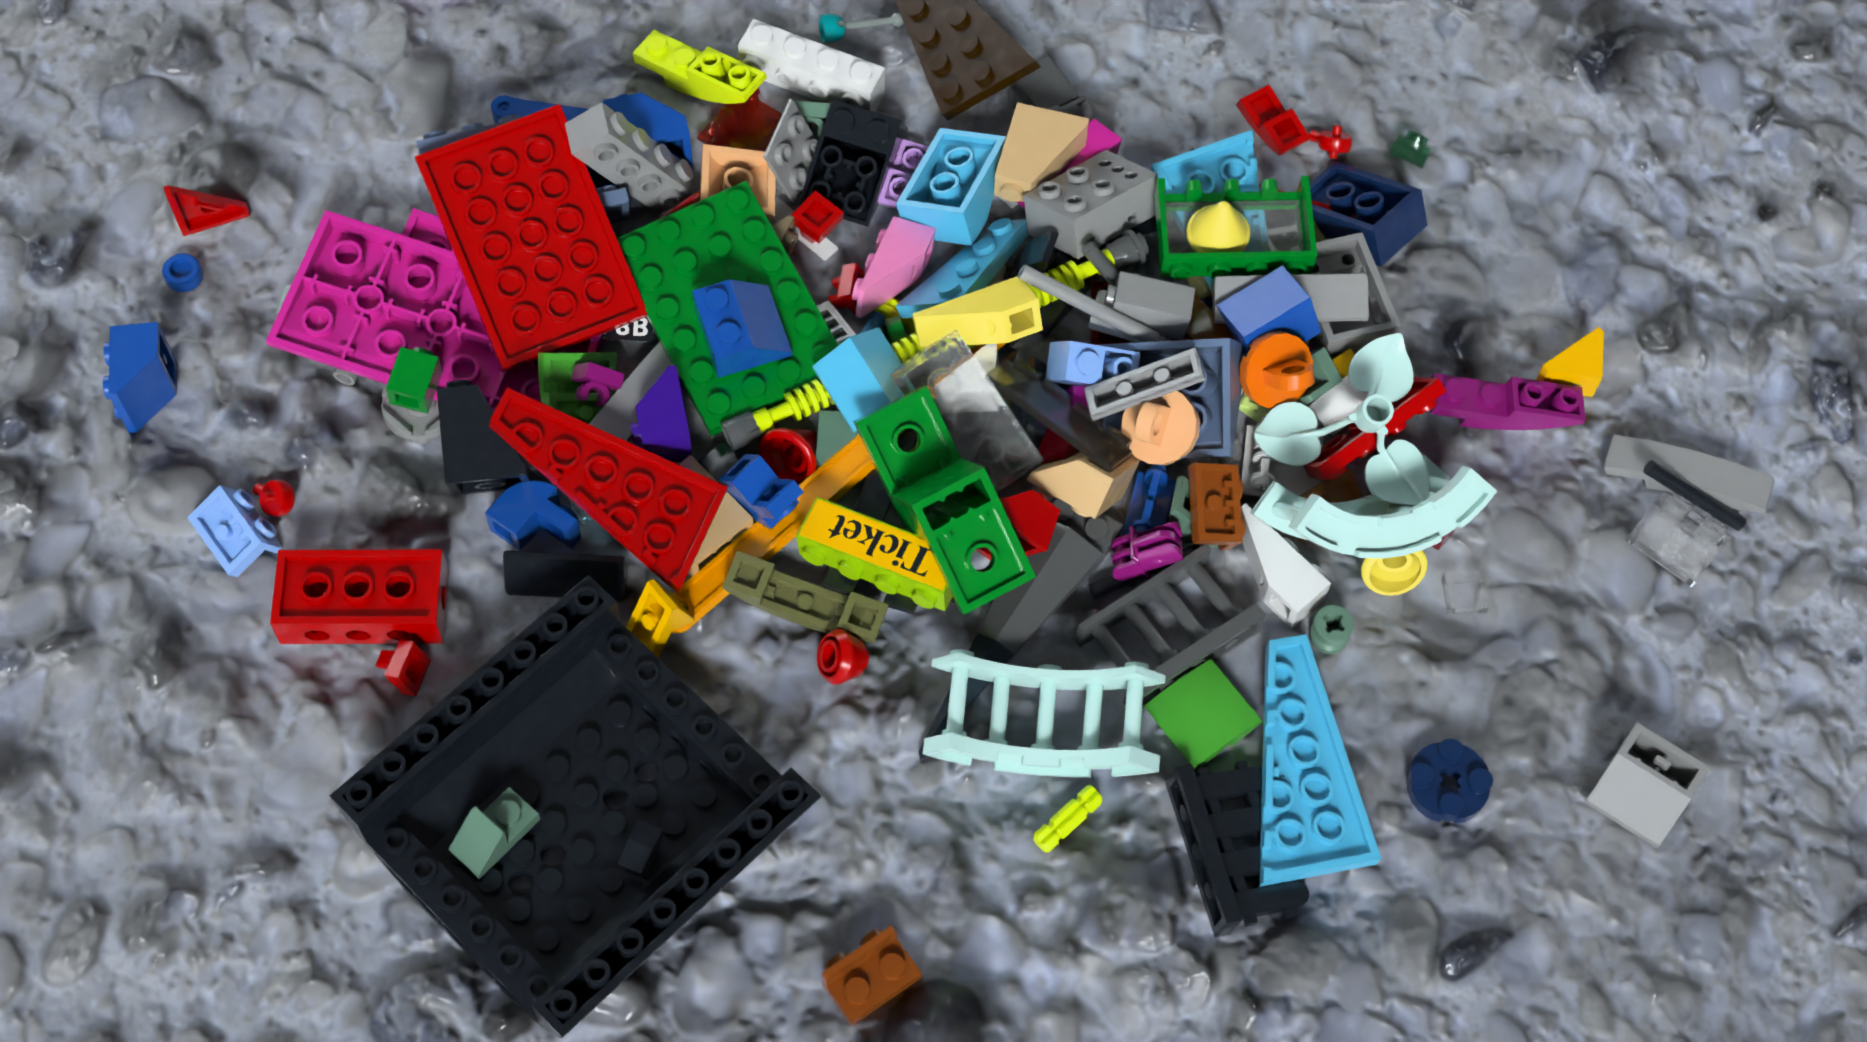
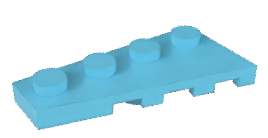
(969, 268)

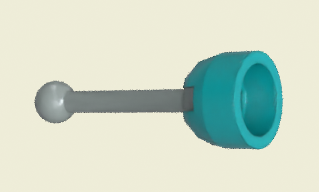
(833, 27)

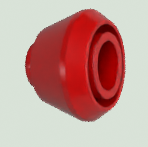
(841, 657)

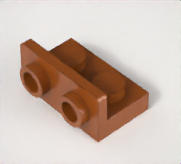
(1216, 504)
(869, 974)

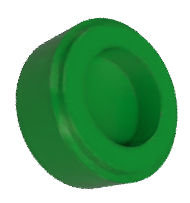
(894, 329)

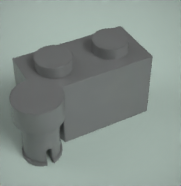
(1049, 90)

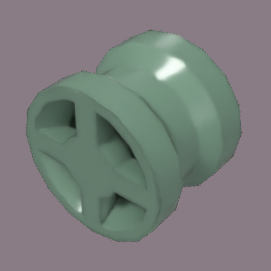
(1335, 638)

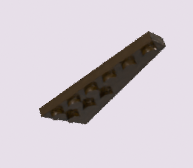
(963, 52)

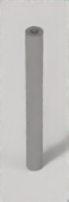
(1087, 304)

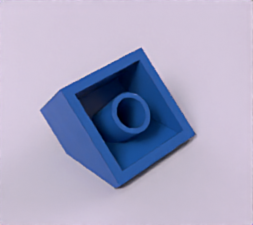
(740, 325)

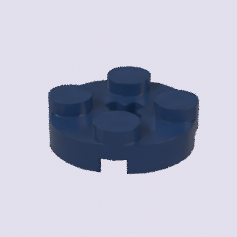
(1447, 804)

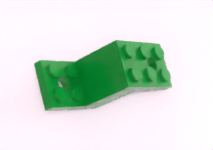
(945, 500)

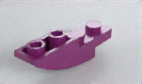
(1510, 406)

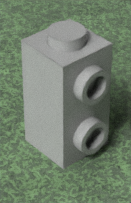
(1153, 303)

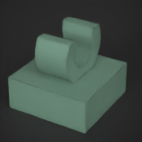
(814, 112)

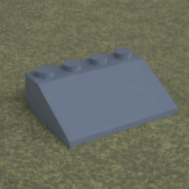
(1214, 399)

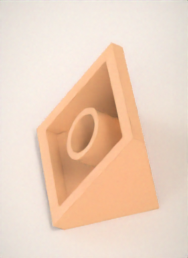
(729, 166)

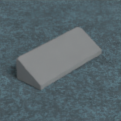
(1144, 384)

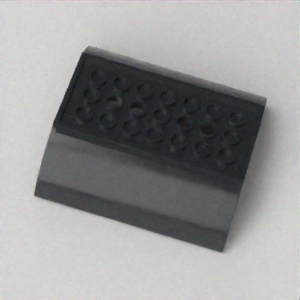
(565, 725)

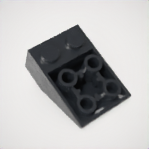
(854, 159)

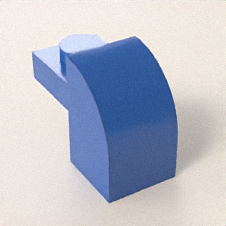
(761, 490)
(527, 509)

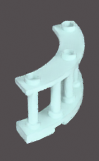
(1372, 526)
(1043, 757)

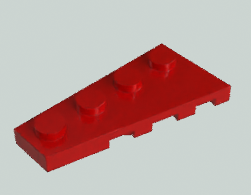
(1359, 444)

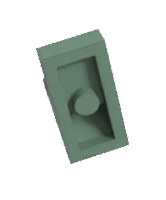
(492, 833)

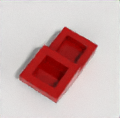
(1271, 122)

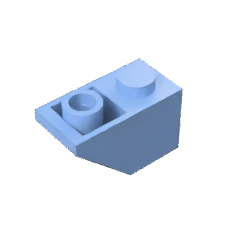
(1087, 363)

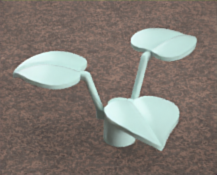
(1384, 373)

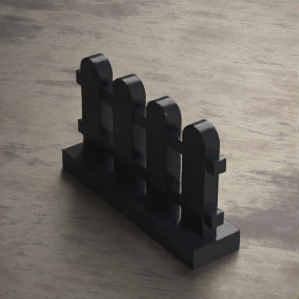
(1216, 868)

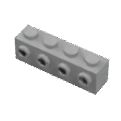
(629, 158)

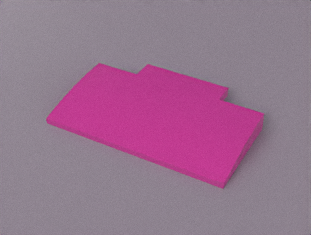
(379, 291)

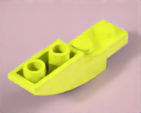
(699, 74)

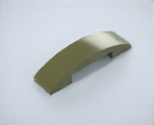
(802, 601)

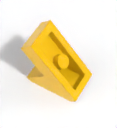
(657, 616)

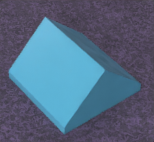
(859, 375)

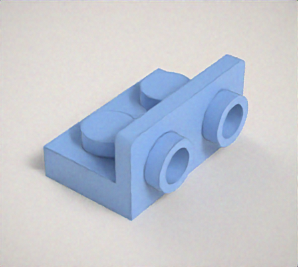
(233, 529)

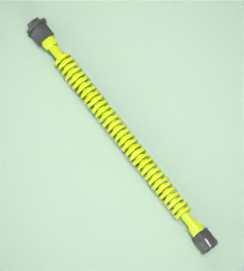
(749, 426)

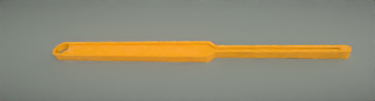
(828, 482)

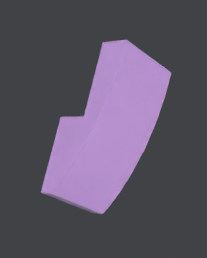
(899, 175)

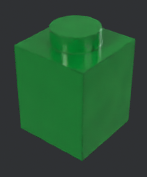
(414, 379)

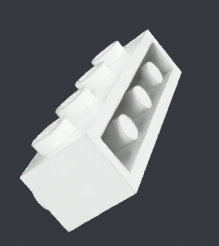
(811, 67)

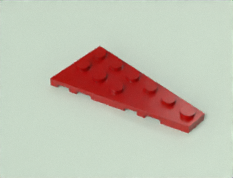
(632, 493)

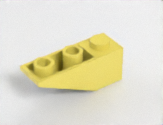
(984, 316)

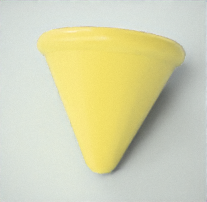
(1218, 229)
(1394, 574)

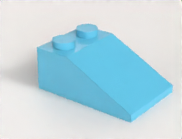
(953, 185)

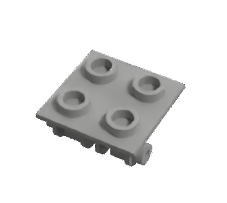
(791, 152)

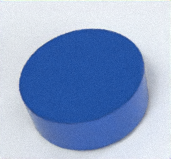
(182, 272)

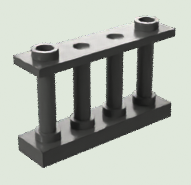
(1206, 644)

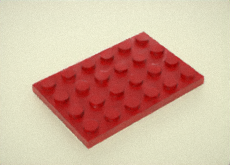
(531, 237)

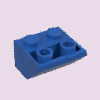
(140, 373)

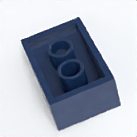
(1384, 209)

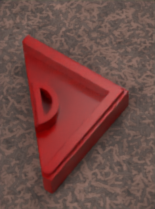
(202, 211)

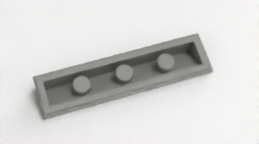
(1333, 295)

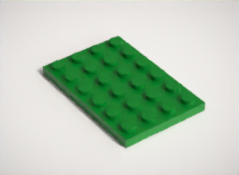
(707, 245)

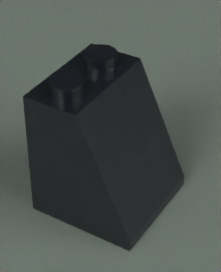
(472, 452)

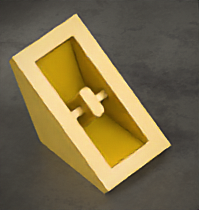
(1578, 365)

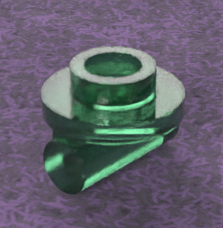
(1412, 148)

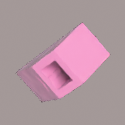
(898, 263)

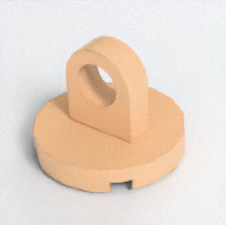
(1162, 428)

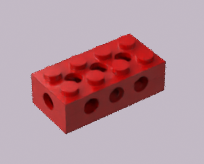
(360, 596)

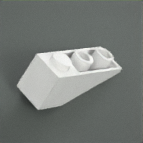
(1282, 574)

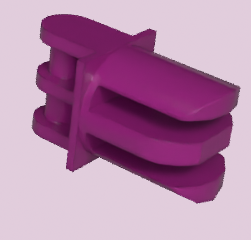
(1146, 550)

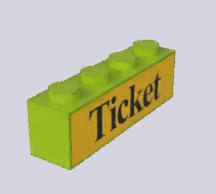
(873, 552)

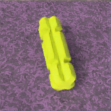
(1067, 818)

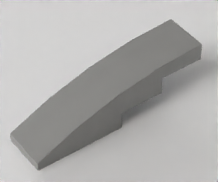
(621, 407)
(1720, 478)

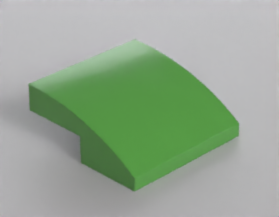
(560, 391)
(1203, 714)

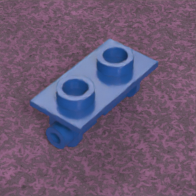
(1149, 500)

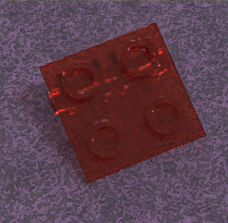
(742, 125)

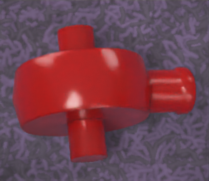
(1332, 141)
(275, 497)

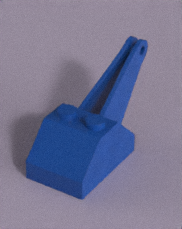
(642, 111)

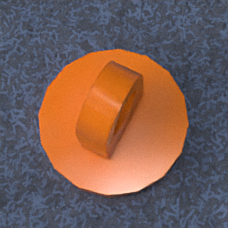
(1276, 369)

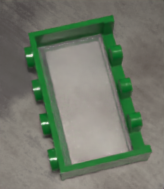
(1278, 224)

